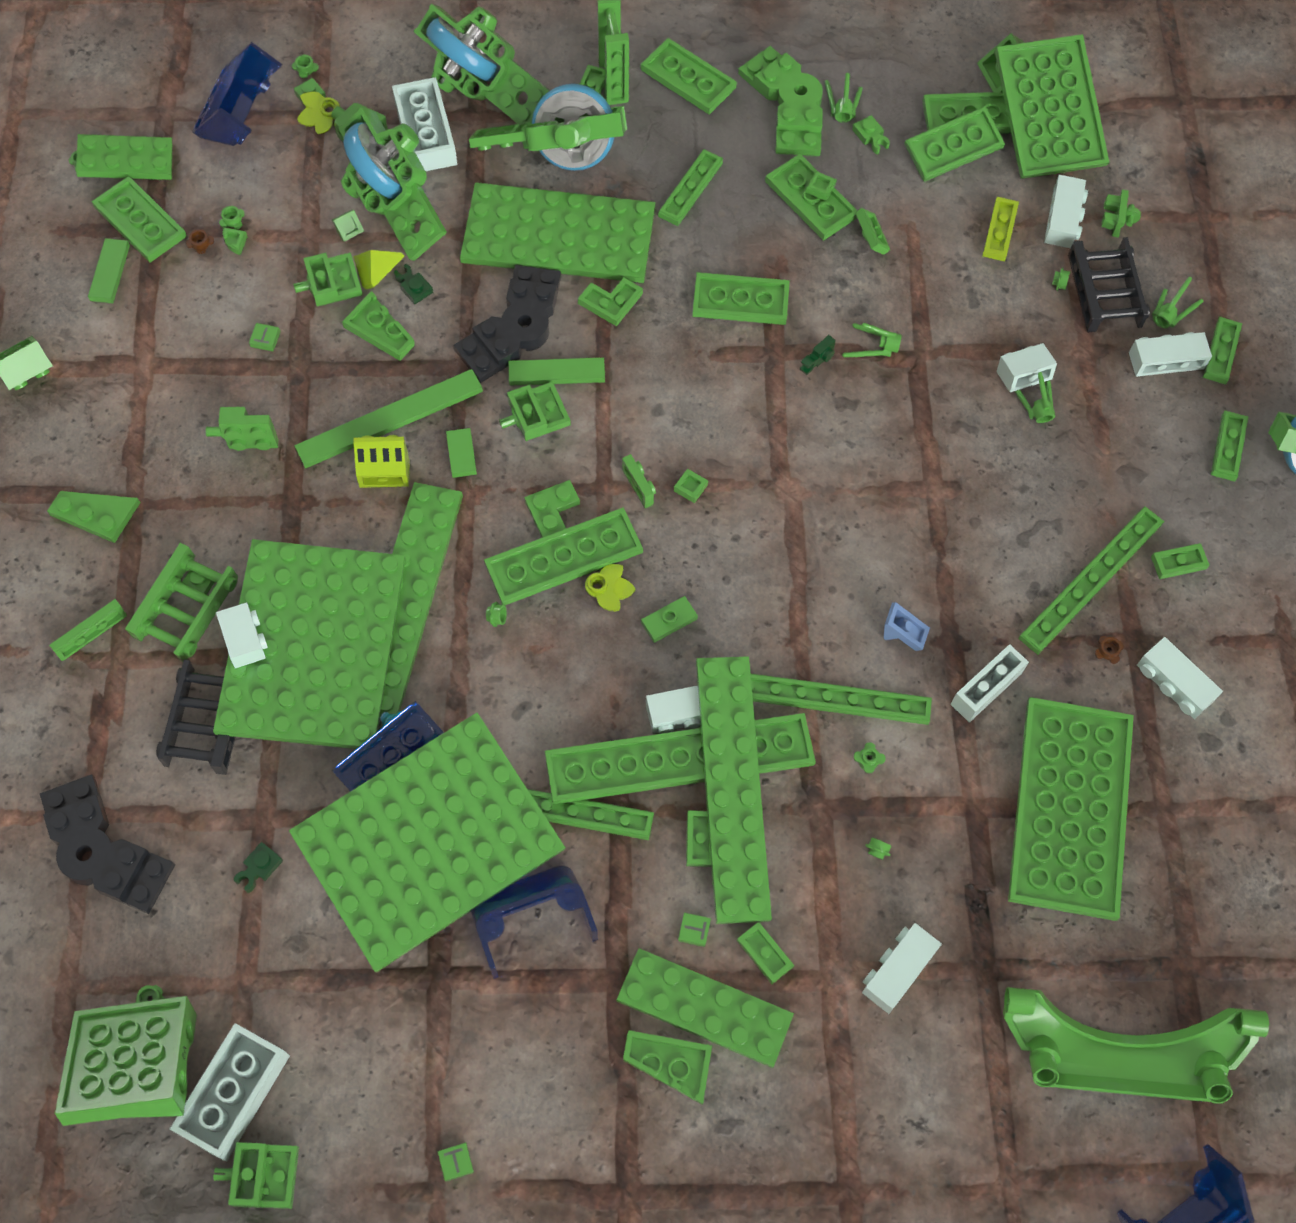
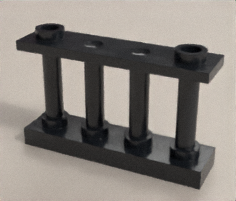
(1089, 295)
(218, 757)

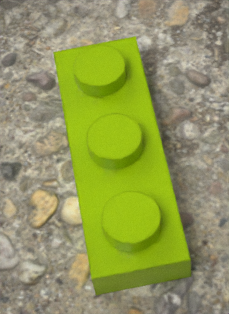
(1000, 229)

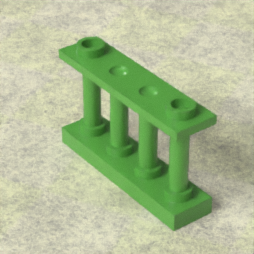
(613, 51)
(169, 582)

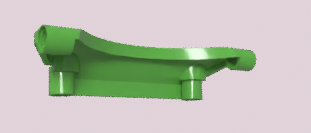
(1166, 1065)

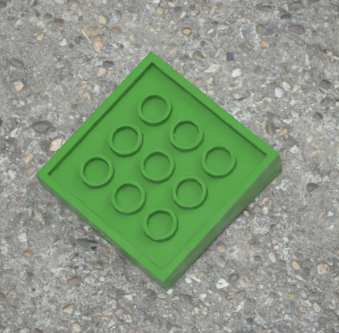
(127, 1062)

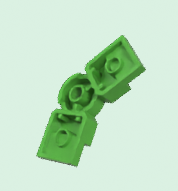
(798, 99)

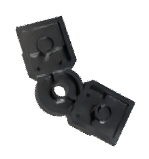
(500, 340)
(117, 868)

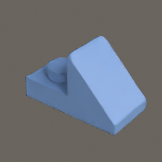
(906, 627)

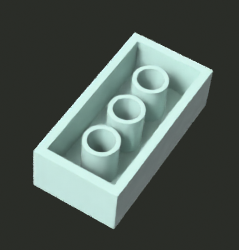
(423, 110)
(230, 1092)

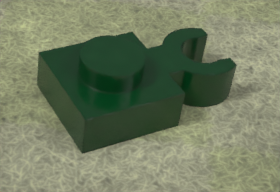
(413, 286)
(821, 352)
(261, 864)

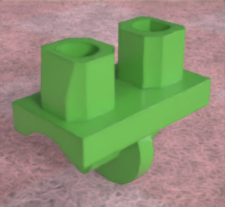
(1122, 213)

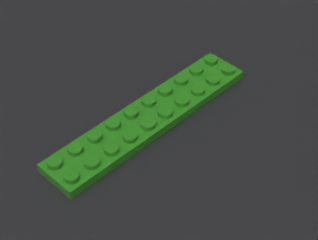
(424, 542)
(666, 760)
(733, 791)

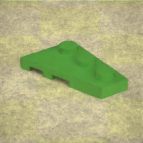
(375, 325)
(94, 513)
(672, 1061)

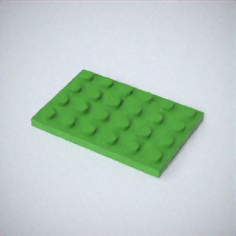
(1051, 106)

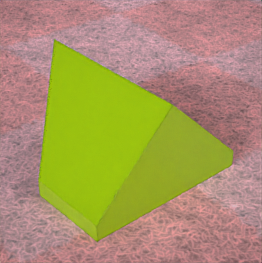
(375, 265)

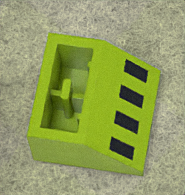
(381, 461)

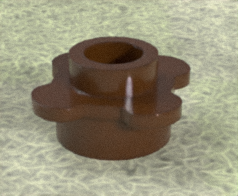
(199, 236)
(1109, 642)

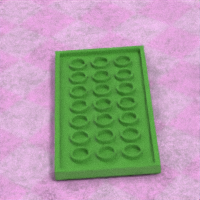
(558, 232)
(1072, 809)

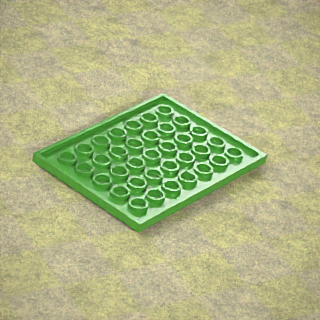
(327, 642)
(426, 841)

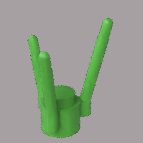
(844, 109)
(1166, 314)
(888, 340)
(1043, 408)

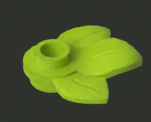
(315, 112)
(613, 587)

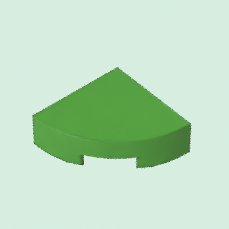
(234, 239)

